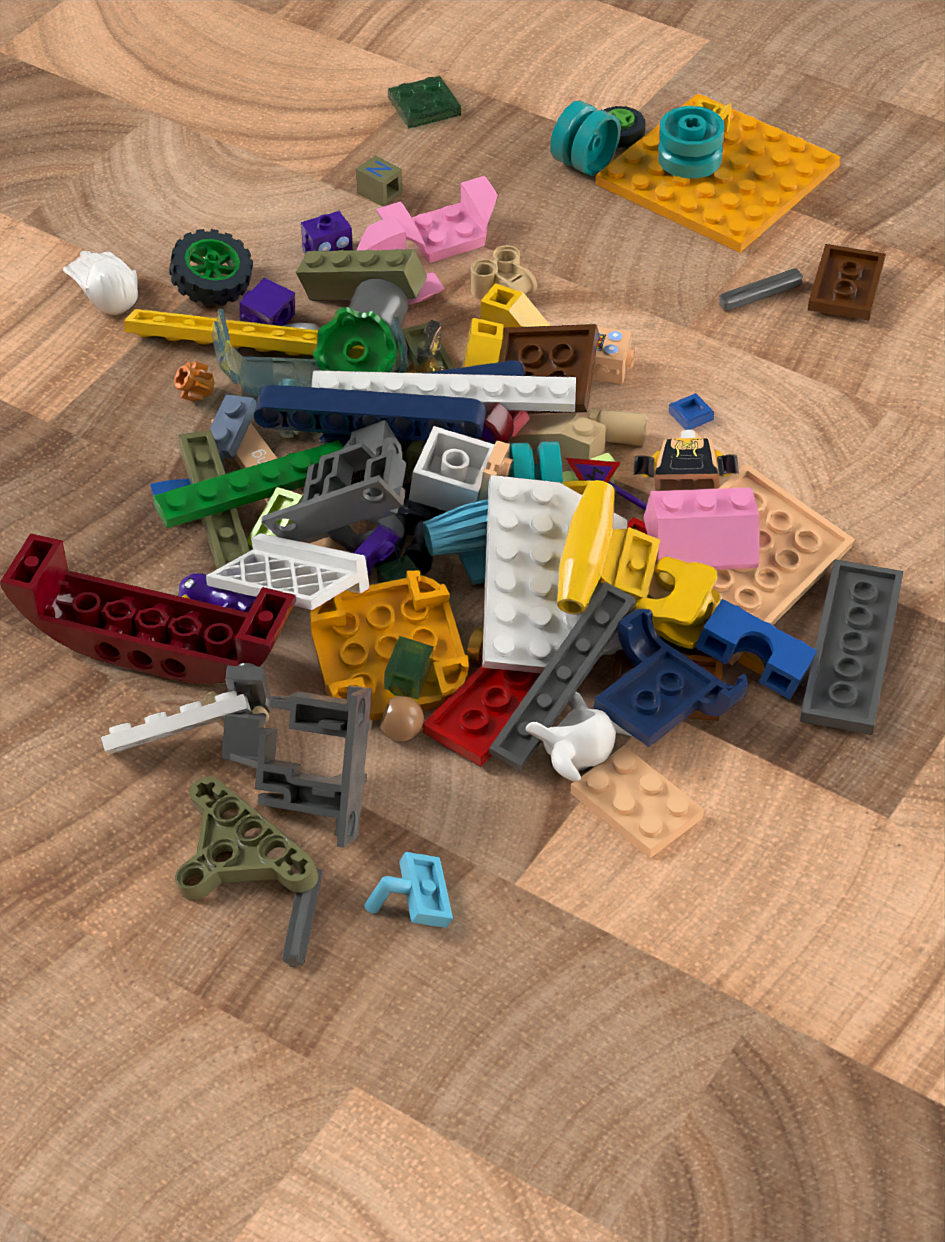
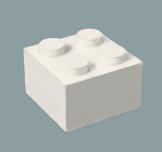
(449, 470)

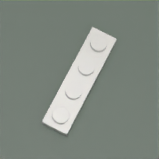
(160, 726)

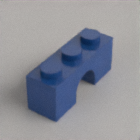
(736, 631)

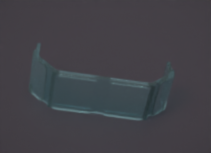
(261, 371)

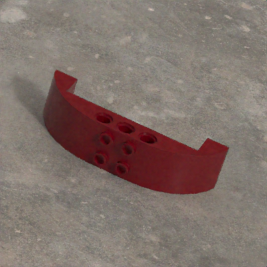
(140, 625)

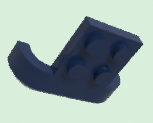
(662, 685)

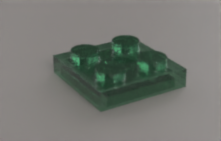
(424, 101)

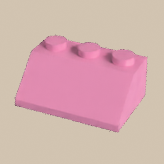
(706, 526)

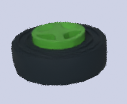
(631, 123)

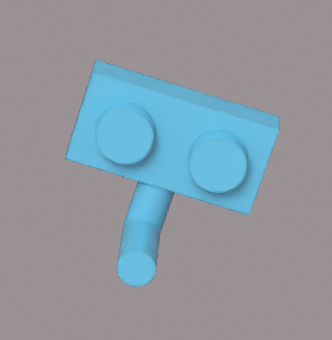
(424, 889)

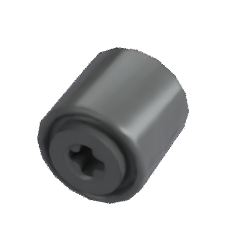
(381, 298)

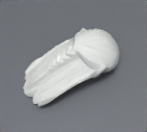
(105, 281)

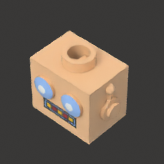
(613, 355)

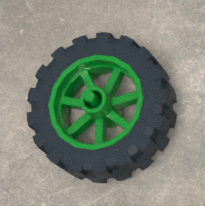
(217, 250)

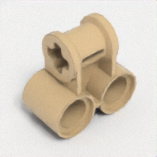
(503, 270)

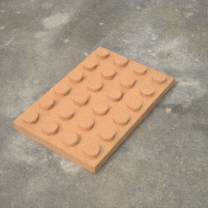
(793, 553)

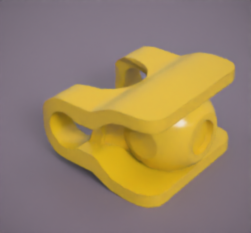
(689, 606)

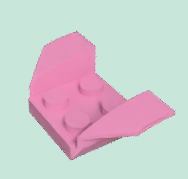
(451, 228)
(390, 235)

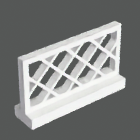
(295, 568)

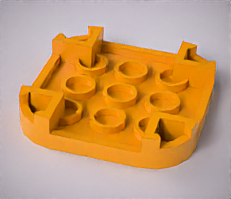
(359, 632)

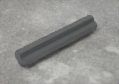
(760, 289)
(301, 925)

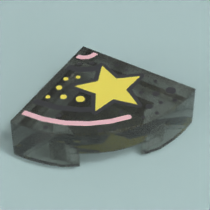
(432, 343)

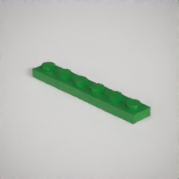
(238, 487)

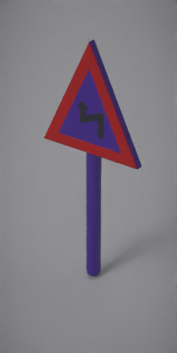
(603, 471)

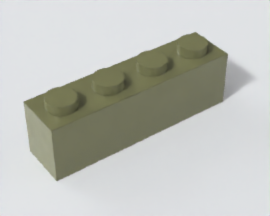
(339, 273)

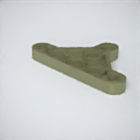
(249, 855)

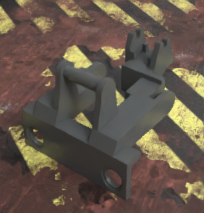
(334, 503)
(338, 796)

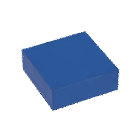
(691, 412)

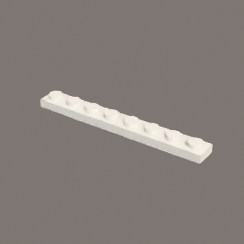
(512, 392)

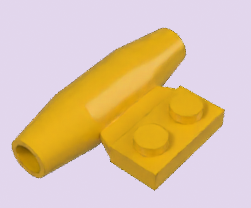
(602, 553)

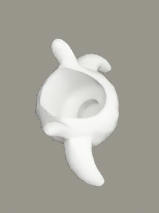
(579, 740)

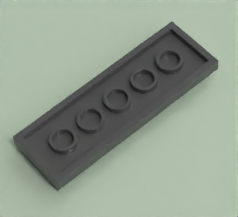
(852, 647)

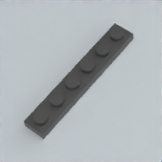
(562, 675)

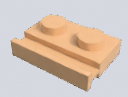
(497, 465)

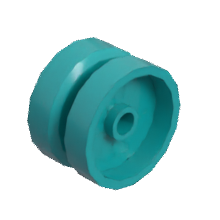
(585, 137)
(691, 142)
(547, 466)

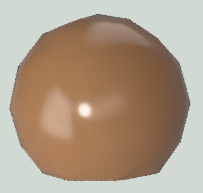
(402, 719)

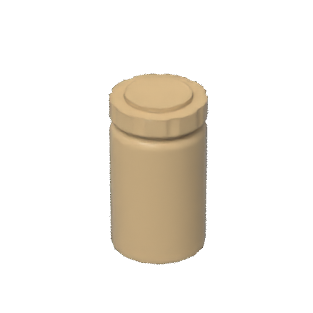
(621, 426)

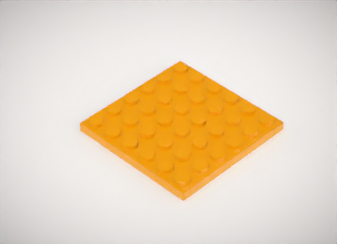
(755, 185)

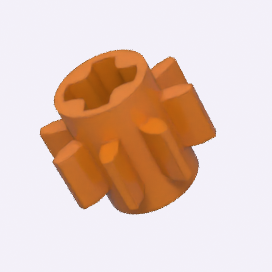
(194, 381)

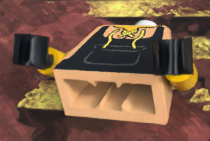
(686, 464)

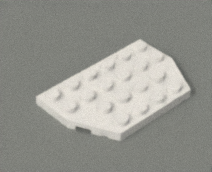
(523, 558)

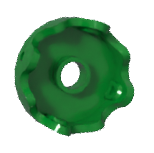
(351, 330)

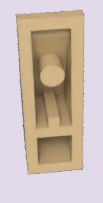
(576, 435)

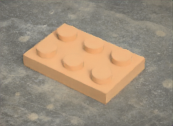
(637, 801)

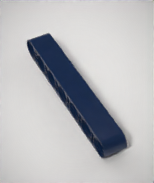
(349, 410)

